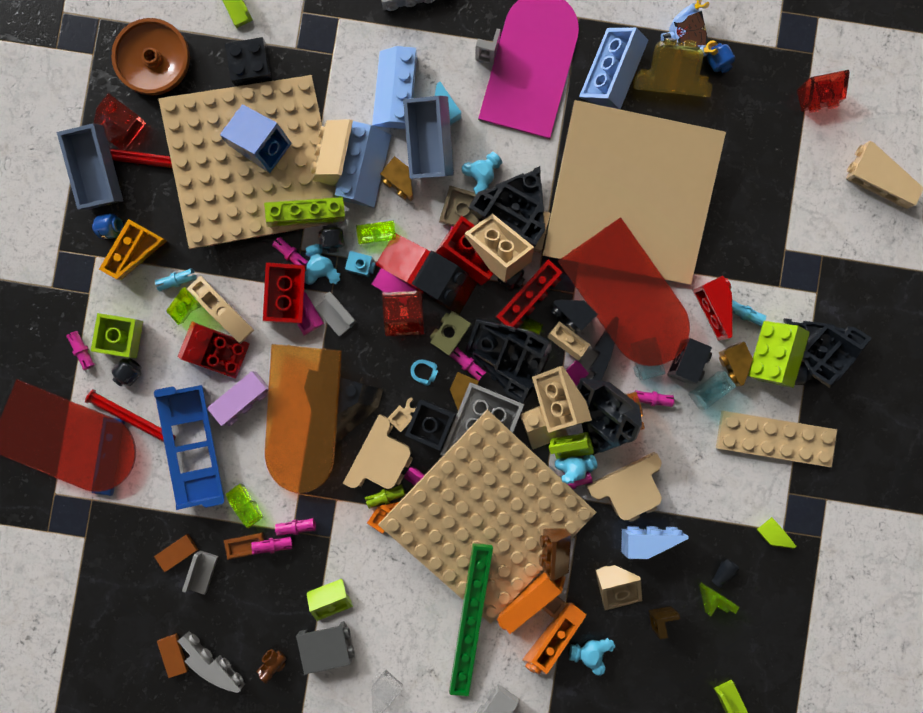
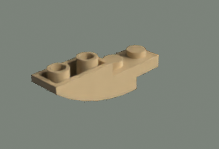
(220, 309)

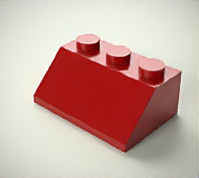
(459, 251)
(283, 293)

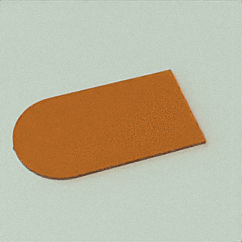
(302, 415)

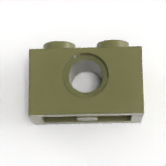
(460, 327)

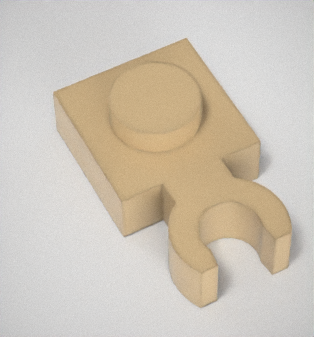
(401, 417)

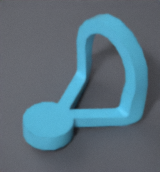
(433, 375)

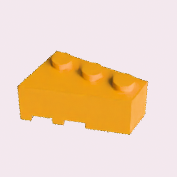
(130, 250)

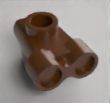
(273, 662)

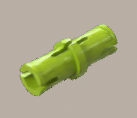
(385, 496)

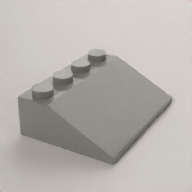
(474, 405)

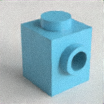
(360, 264)

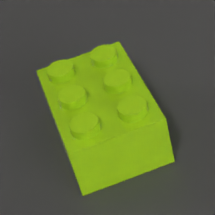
(778, 353)

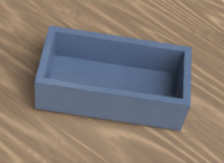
(428, 137)
(90, 166)

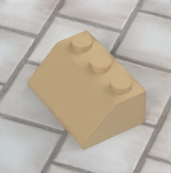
(331, 151)

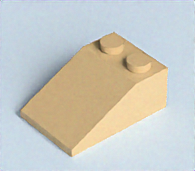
(500, 247)
(560, 400)

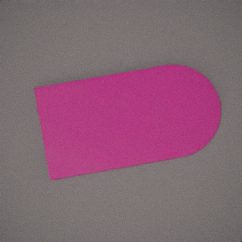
(531, 66)

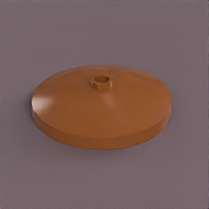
(150, 56)

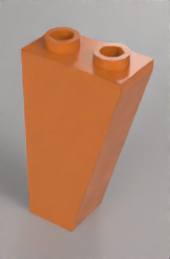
(553, 640)

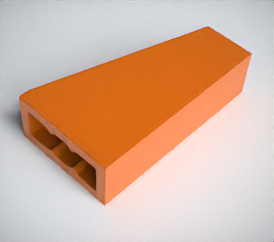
(530, 601)

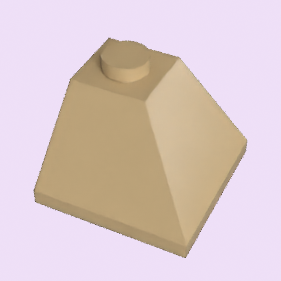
(536, 428)
(618, 587)

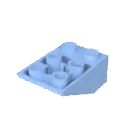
(650, 541)

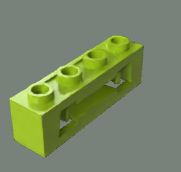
(304, 212)

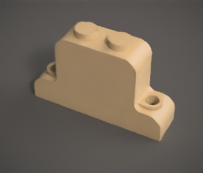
(380, 458)
(630, 488)

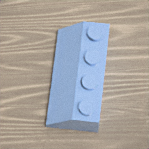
(614, 67)
(393, 85)
(363, 165)

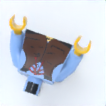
(690, 26)

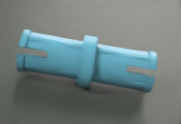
(175, 279)
(748, 313)

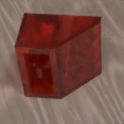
(403, 313)

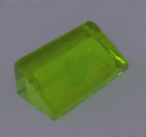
(376, 232)

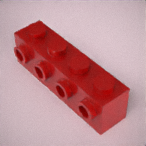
(532, 291)

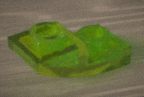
(244, 507)

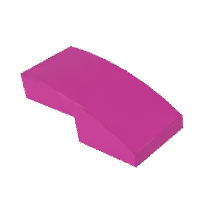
(389, 283)

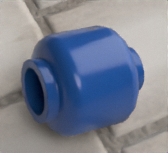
(722, 60)
(107, 226)

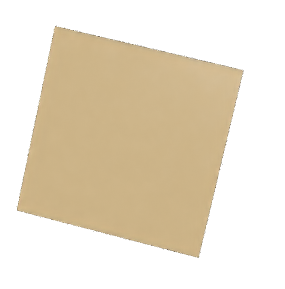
(636, 169)
(221, 188)
(488, 494)

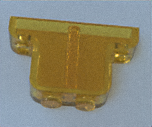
(675, 70)

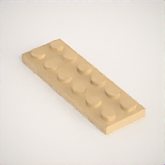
(776, 438)

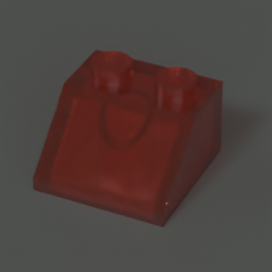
(823, 91)
(118, 121)

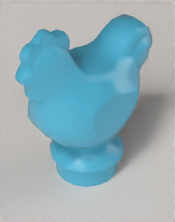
(482, 171)
(319, 266)
(576, 467)
(592, 654)

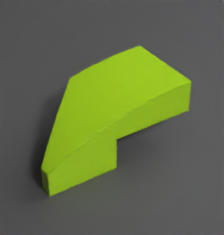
(775, 535)

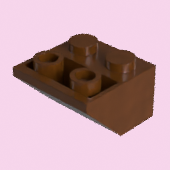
(555, 552)

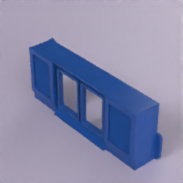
(196, 486)

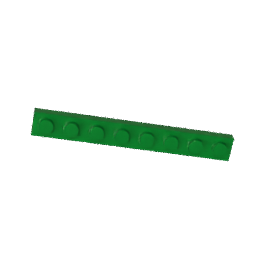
(470, 619)

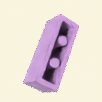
(238, 399)

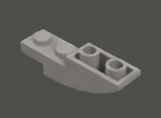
(214, 671)

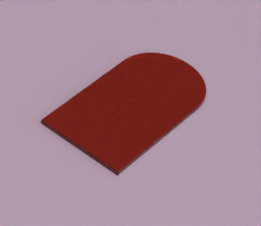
(628, 295)
(65, 439)

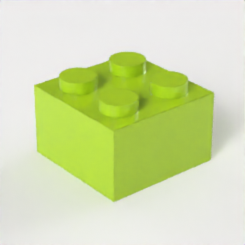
(116, 335)

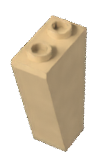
(883, 176)

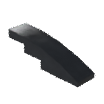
(604, 348)

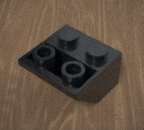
(574, 312)

